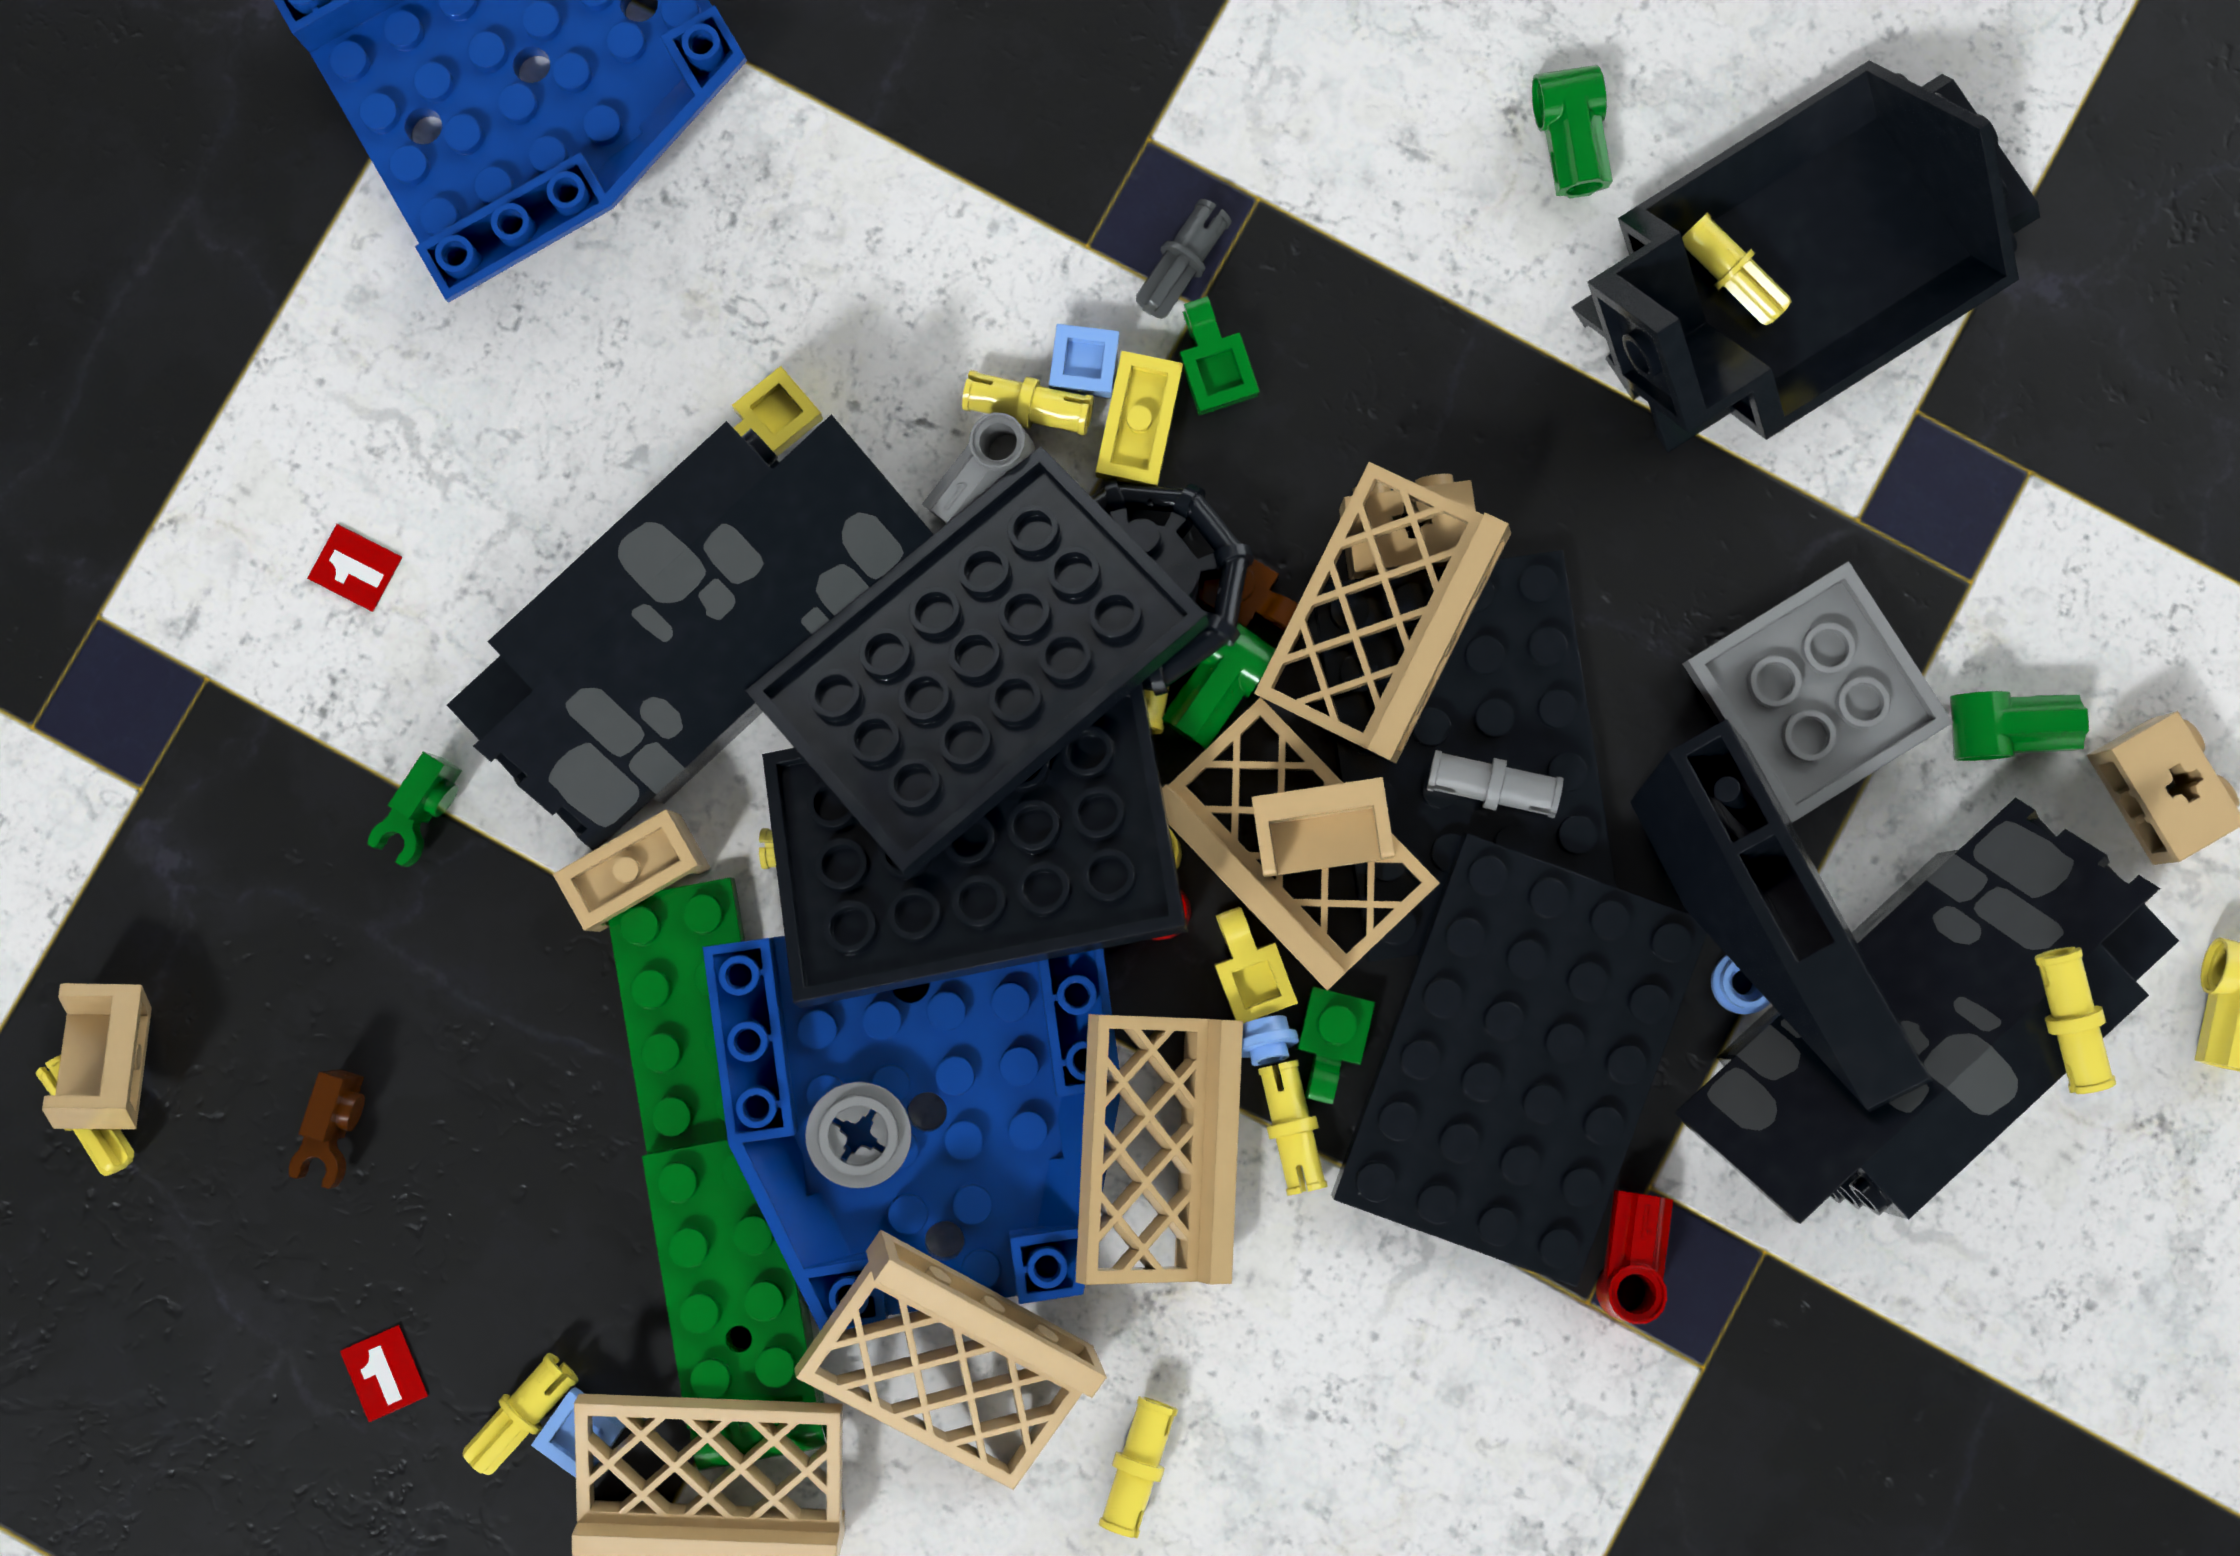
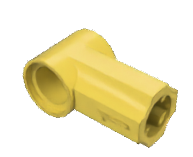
(2221, 1021)

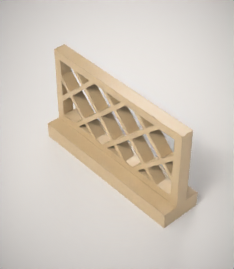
(1434, 635)
(1244, 873)
(1200, 1149)
(969, 1310)
(696, 1527)

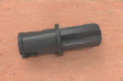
(1182, 260)

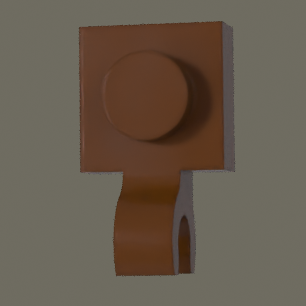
(1256, 598)
(331, 1111)

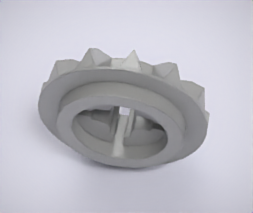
(866, 1165)

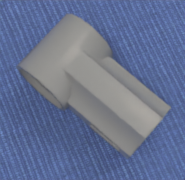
(974, 470)

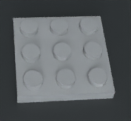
(1819, 691)

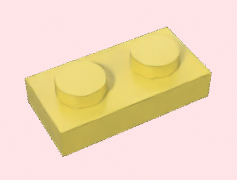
(1139, 419)

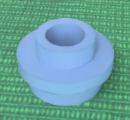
(1727, 996)
(1267, 1040)

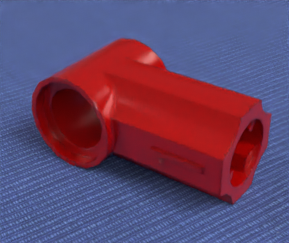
(1637, 1247)

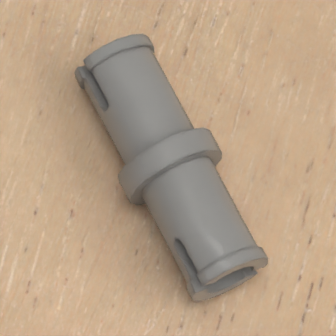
(1495, 784)

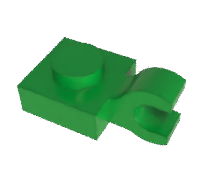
(1216, 366)
(423, 794)
(1334, 1031)

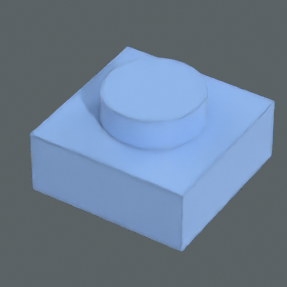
(1084, 360)
(558, 1434)

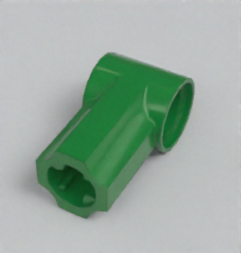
(1572, 113)
(1218, 688)
(1999, 725)

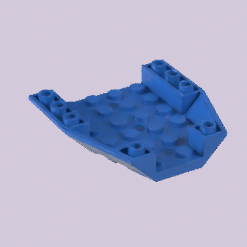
(512, 155)
(1001, 1164)

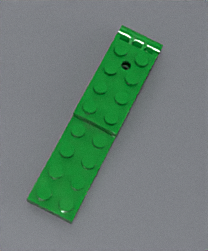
(708, 1229)

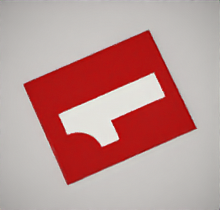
(354, 567)
(383, 1373)

